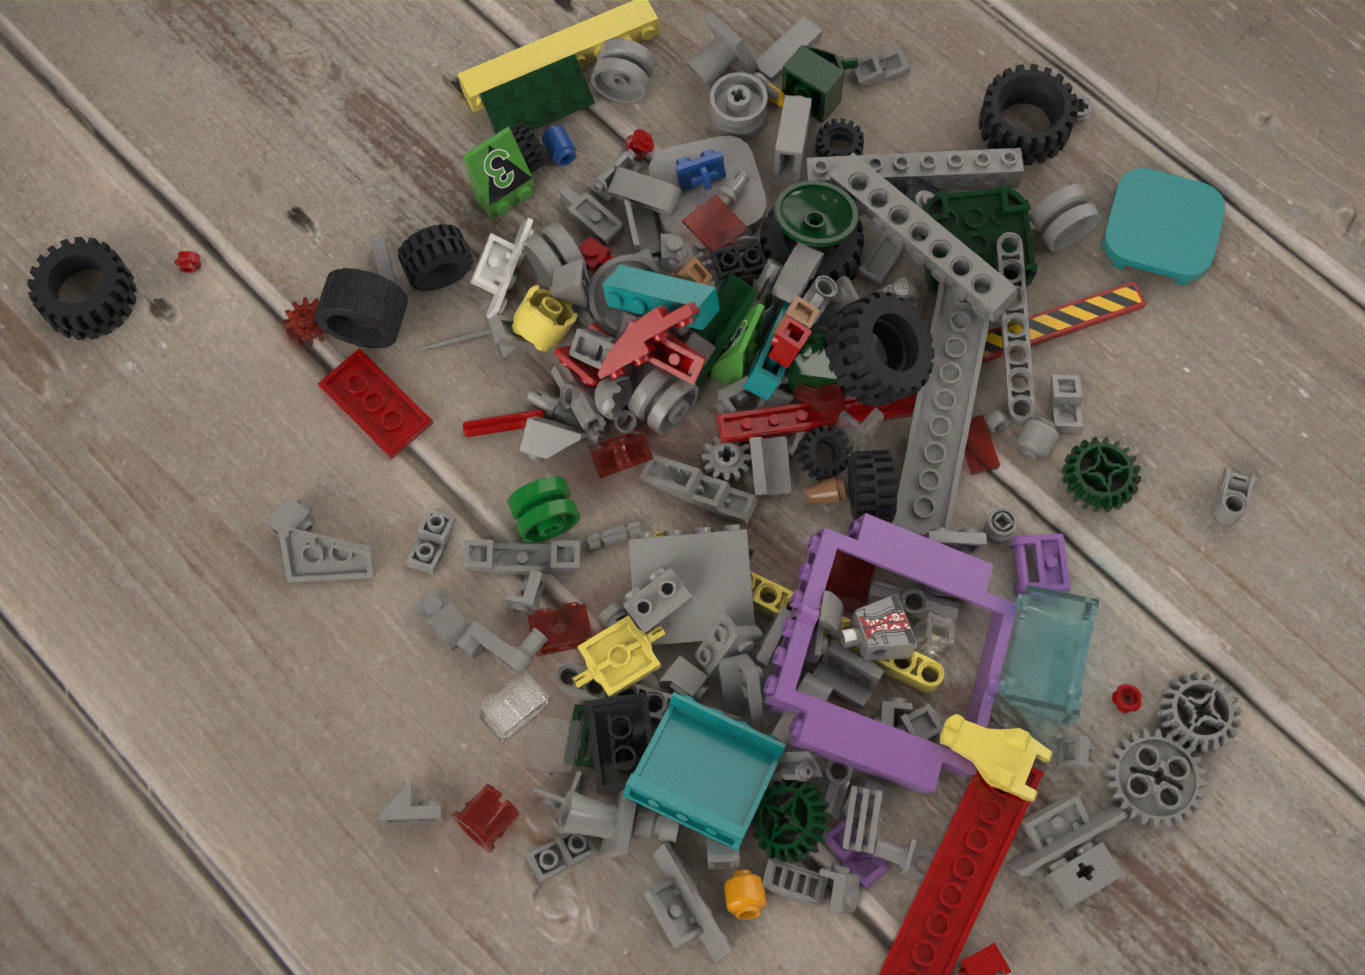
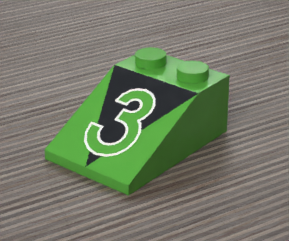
(498, 174)
(741, 348)

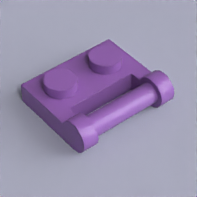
(1049, 561)

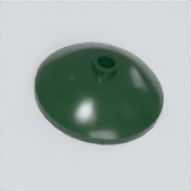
(816, 213)

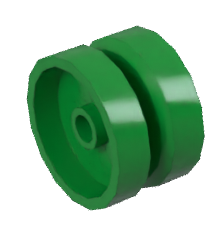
(543, 509)

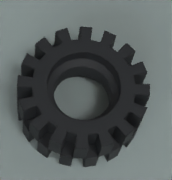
(839, 131)
(529, 146)
(809, 458)

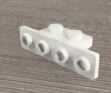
(497, 265)

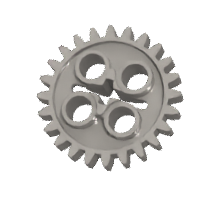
(1149, 804)

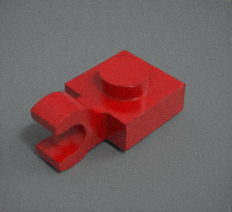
(594, 253)

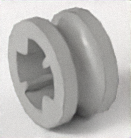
(1086, 107)

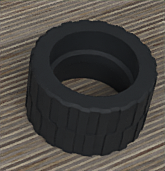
(361, 308)

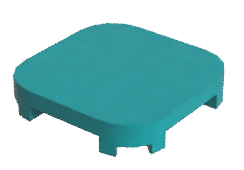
(1164, 224)

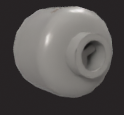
(1037, 438)

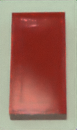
(980, 448)

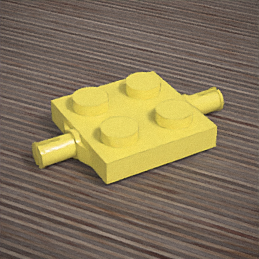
(619, 656)

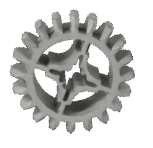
(1210, 718)

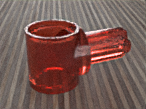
(826, 400)

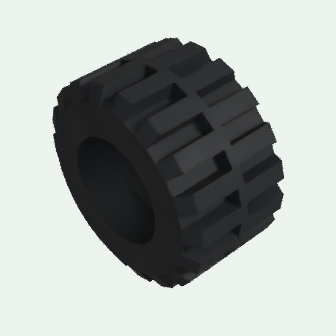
(435, 257)
(872, 484)

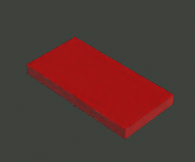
(375, 403)

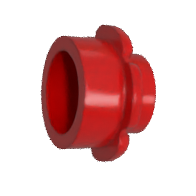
(188, 261)
(1130, 691)

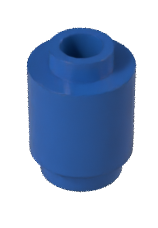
(558, 145)

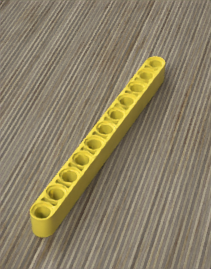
(917, 663)

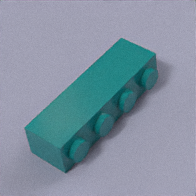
(644, 290)
(766, 372)

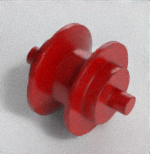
(640, 143)

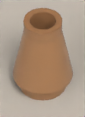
(828, 491)

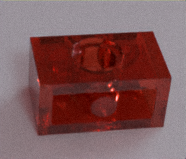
(620, 453)
(577, 632)

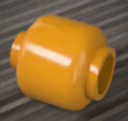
(745, 895)

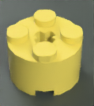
(543, 318)

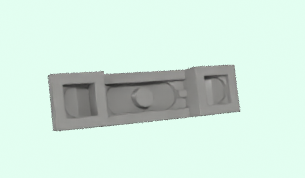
(521, 558)

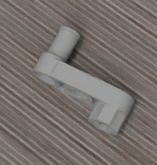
(517, 659)

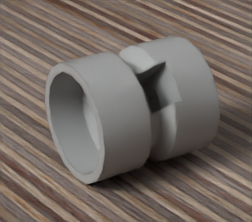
(652, 823)

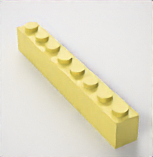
(629, 21)

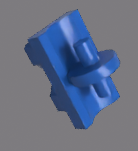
(700, 170)

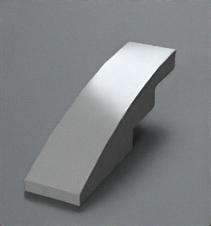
(699, 489)

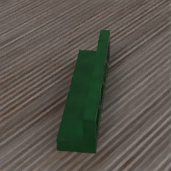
(734, 301)

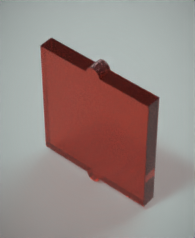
(714, 224)

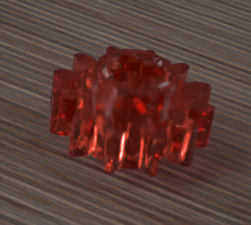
(297, 325)

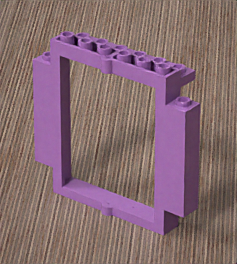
(851, 736)

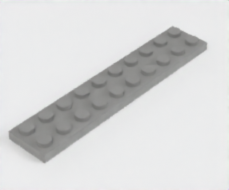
(942, 415)

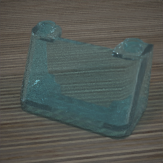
(1049, 653)

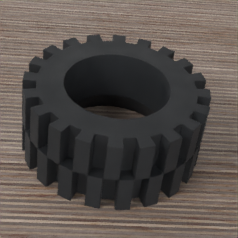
(1031, 88)
(94, 313)

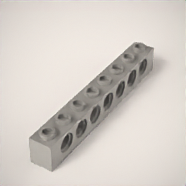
(942, 169)
(991, 304)

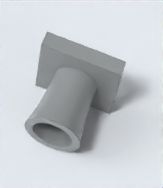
(720, 53)
(595, 818)

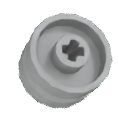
(622, 70)
(738, 106)
(1065, 218)
(550, 251)
(663, 400)

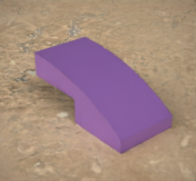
(861, 862)

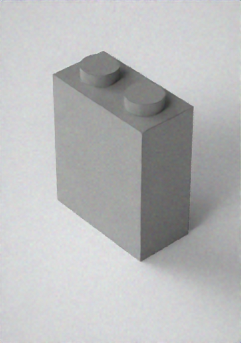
(792, 138)

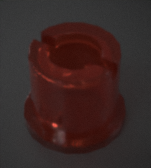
(486, 817)

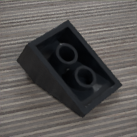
(618, 738)

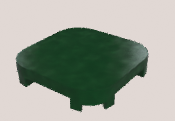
(979, 221)

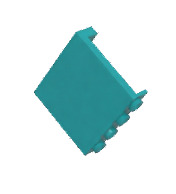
(705, 770)

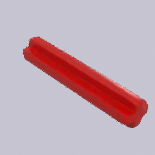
(499, 423)

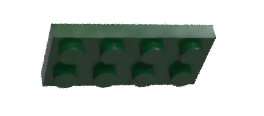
(538, 96)

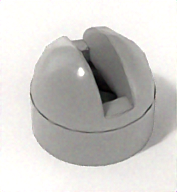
(621, 421)
(998, 421)

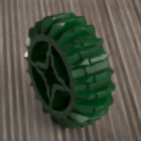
(1121, 467)
(776, 831)

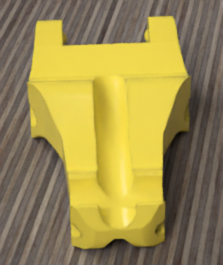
(999, 754)

